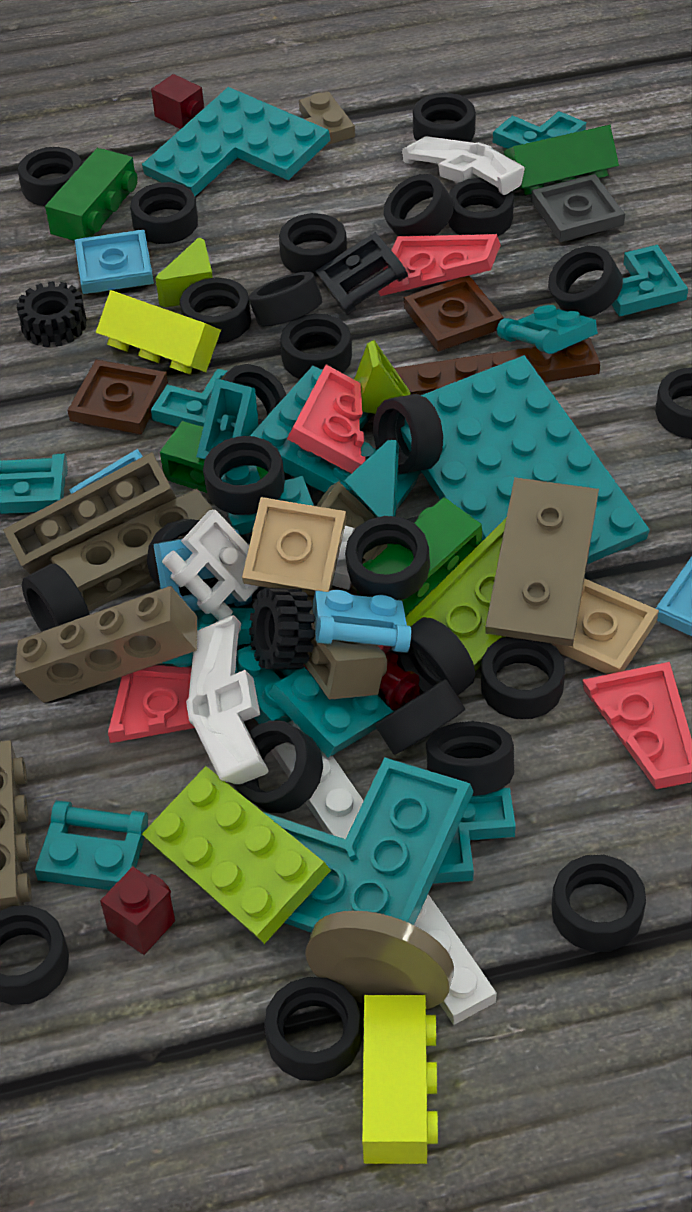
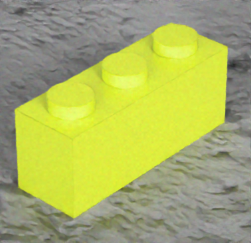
(157, 333)
(398, 1080)

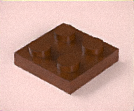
(453, 313)
(117, 396)

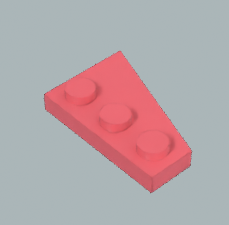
(441, 258)
(331, 421)
(151, 703)
(648, 720)

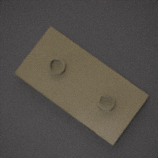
(542, 562)

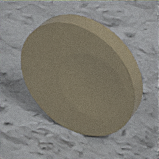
(379, 956)

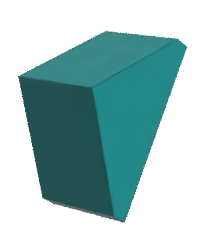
(229, 415)
(377, 480)

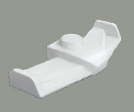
(465, 161)
(222, 702)

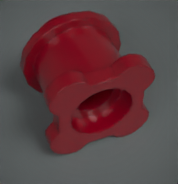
(398, 685)

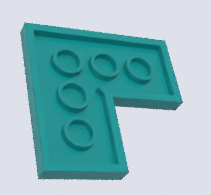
(232, 129)
(299, 462)
(390, 849)

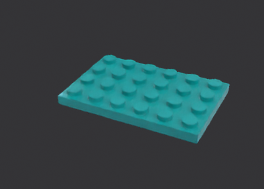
(512, 427)

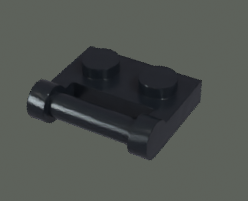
(356, 266)

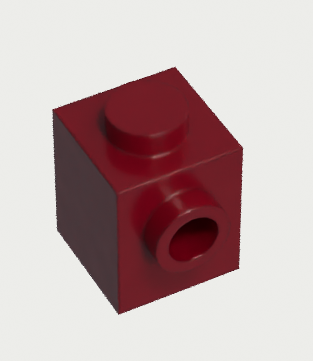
(177, 100)
(138, 909)

